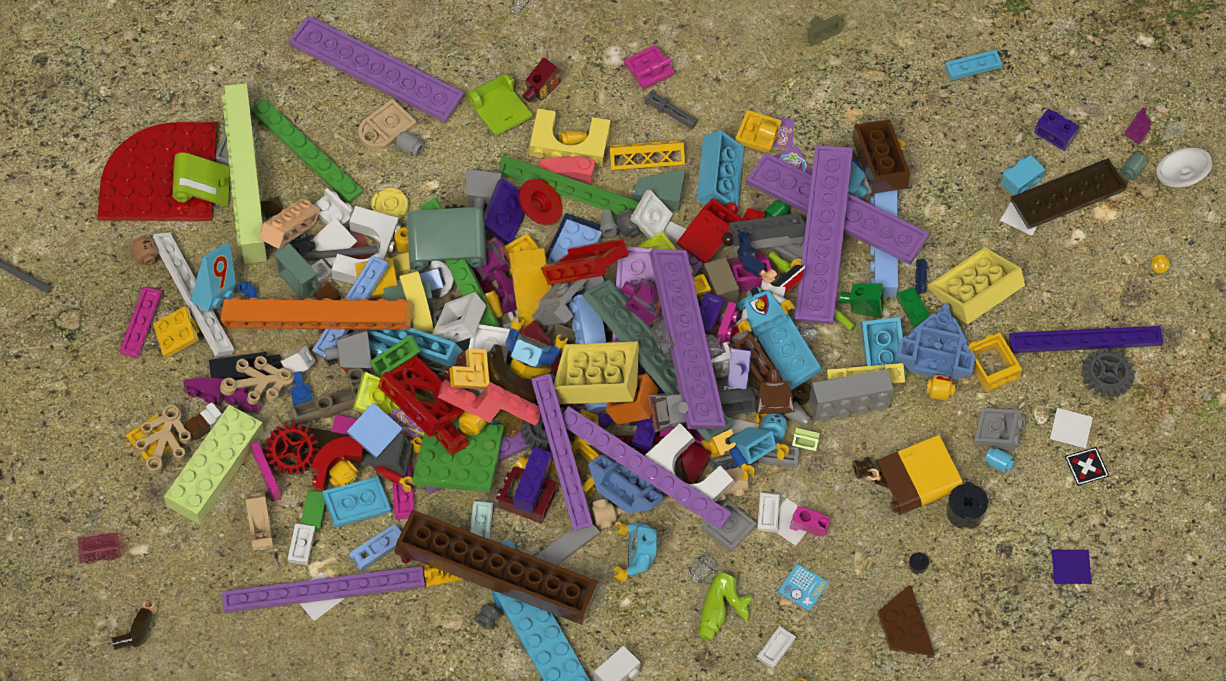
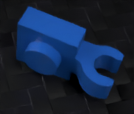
(300, 393)

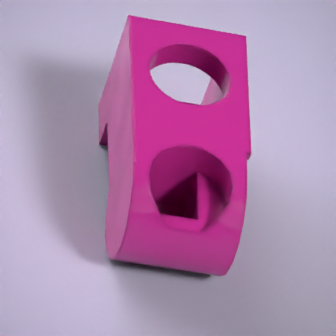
(810, 521)

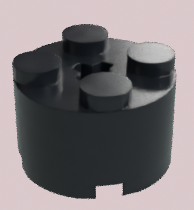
(967, 506)

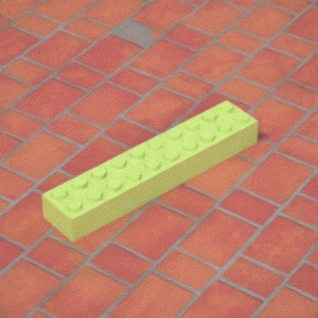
(243, 173)

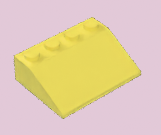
(977, 284)
(597, 373)

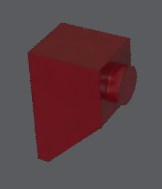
(694, 462)

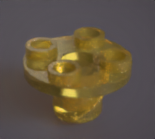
(508, 421)

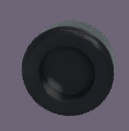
(918, 563)

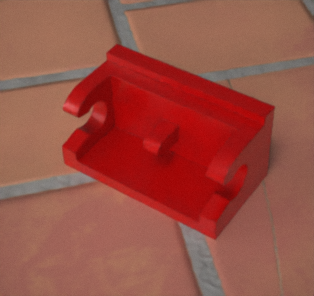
(451, 438)

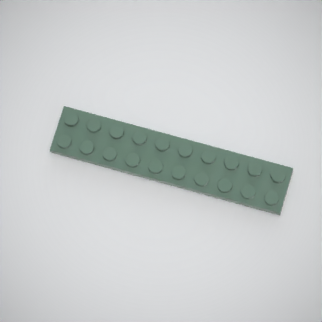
(628, 327)

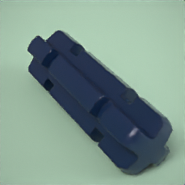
(920, 276)

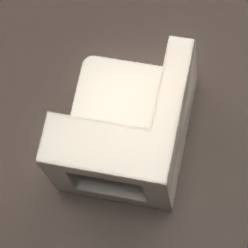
(299, 360)

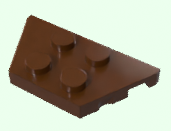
(904, 625)

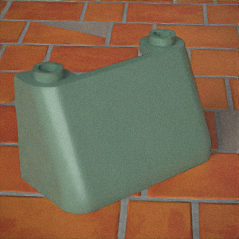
(446, 236)

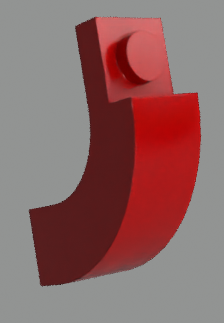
(339, 449)

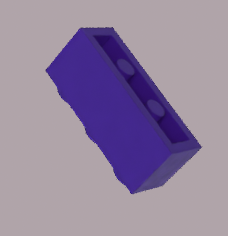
(532, 480)

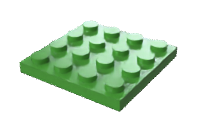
(467, 469)

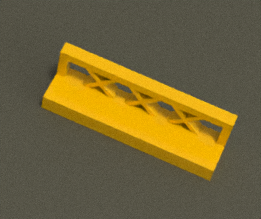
(646, 147)

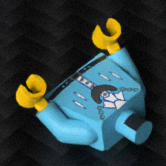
(641, 548)

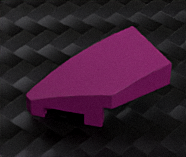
(1139, 127)

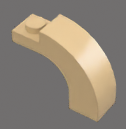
(258, 521)

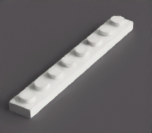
(185, 282)

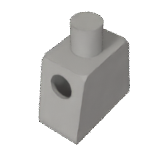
(480, 187)
(351, 350)

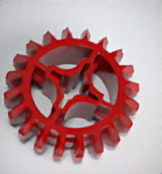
(282, 433)

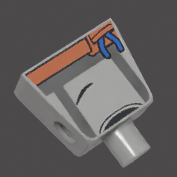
(667, 411)

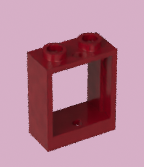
(507, 504)

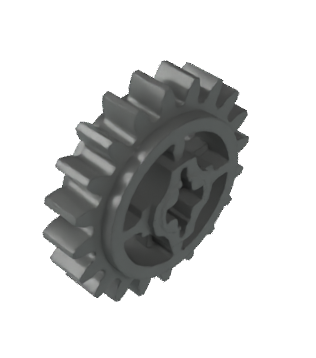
(1108, 367)

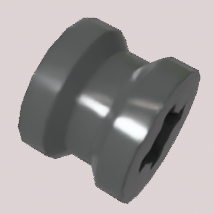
(486, 617)

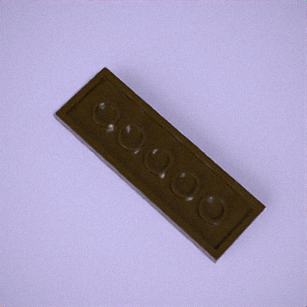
(1068, 193)

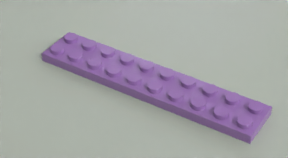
(376, 69)
(861, 221)
(824, 234)
(686, 329)

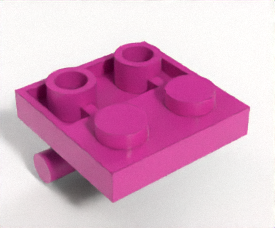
(649, 67)
(728, 324)

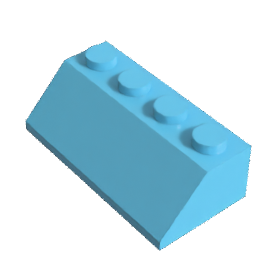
(720, 169)

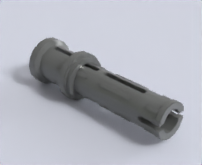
(662, 105)

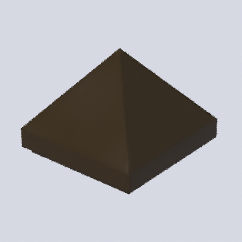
(272, 206)

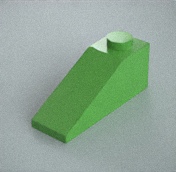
(395, 356)

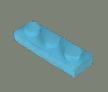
(973, 65)

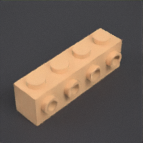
(289, 223)

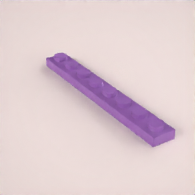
(562, 452)

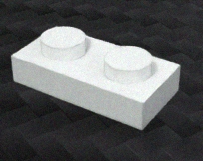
(301, 544)

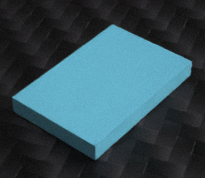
(356, 501)

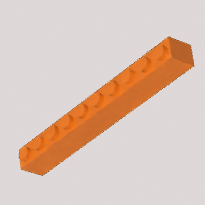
(317, 314)

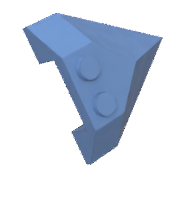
(937, 348)
(623, 486)

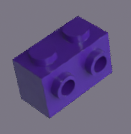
(1056, 129)

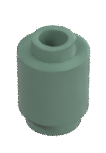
(1133, 166)

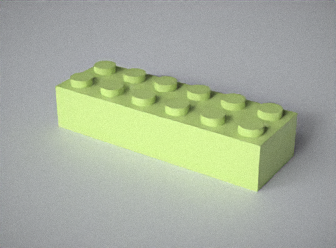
(214, 464)

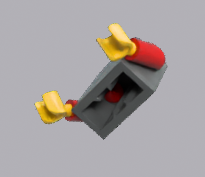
(394, 460)

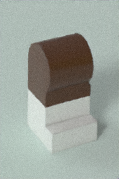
(203, 422)

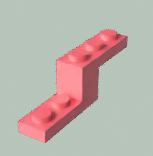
(490, 402)

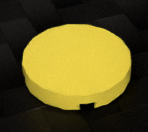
(390, 202)

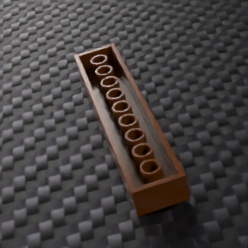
(497, 567)

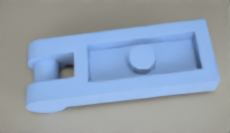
(376, 547)

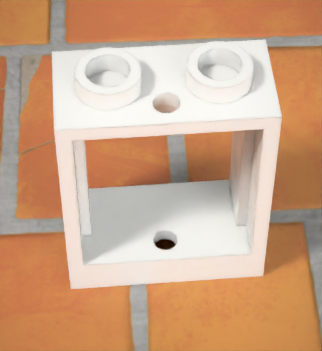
(471, 310)

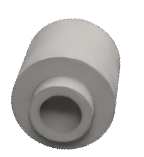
(409, 143)

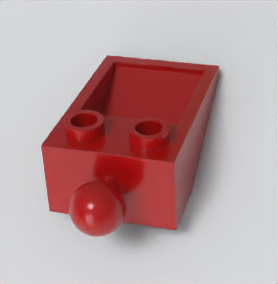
(705, 232)

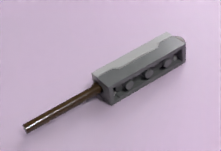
(767, 231)

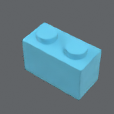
(1023, 175)

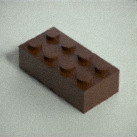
(881, 156)

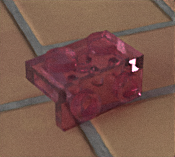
(99, 548)

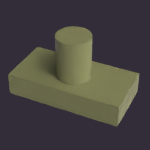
(823, 29)

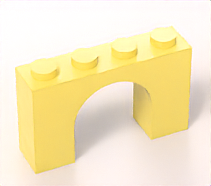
(547, 146)

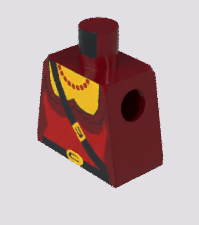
(541, 81)

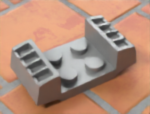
(552, 305)

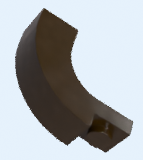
(502, 376)

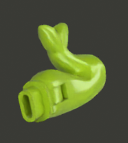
(714, 609)

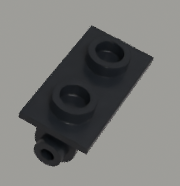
(303, 243)

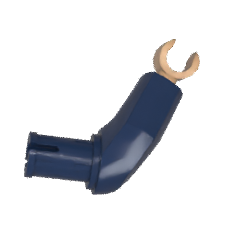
(748, 260)

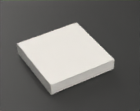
(651, 215)

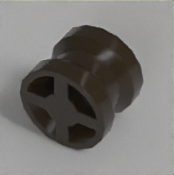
(801, 397)
(860, 467)

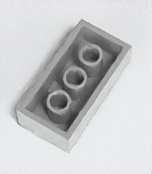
(850, 395)

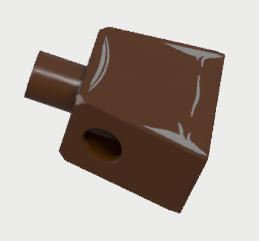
(774, 396)

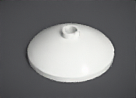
(1184, 167)

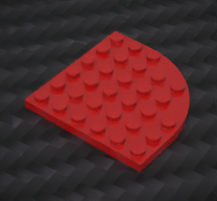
(141, 173)

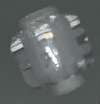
(703, 570)

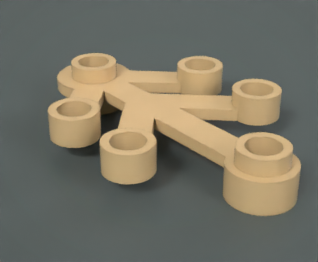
(258, 379)
(163, 436)

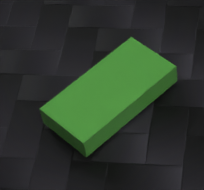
(313, 510)

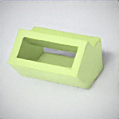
(806, 439)

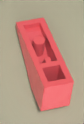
(573, 167)

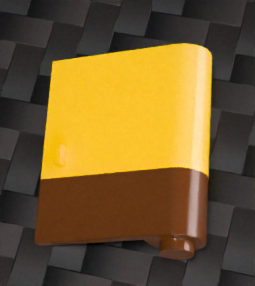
(919, 475)

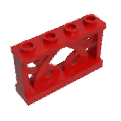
(585, 261)
(425, 379)

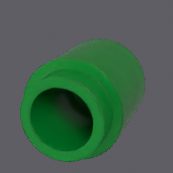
(777, 208)

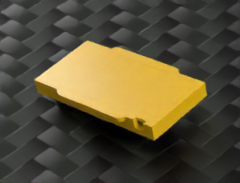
(528, 282)

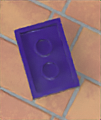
(503, 212)

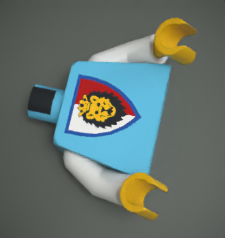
(763, 311)

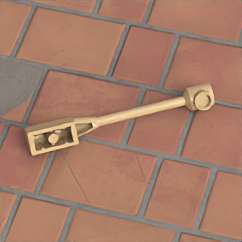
(606, 513)

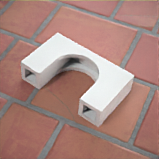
(373, 224)
(668, 451)

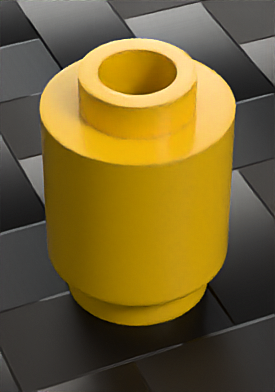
(401, 240)

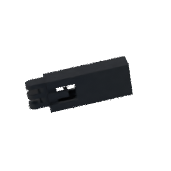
(226, 367)

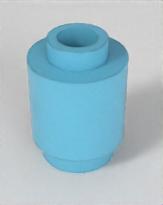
(999, 460)

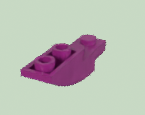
(209, 391)

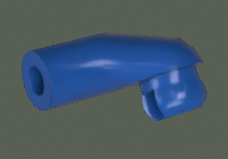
(247, 289)

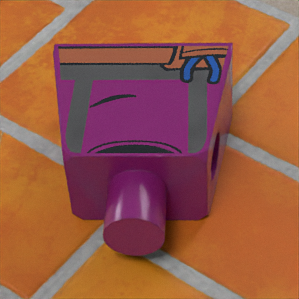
(496, 261)
(643, 299)

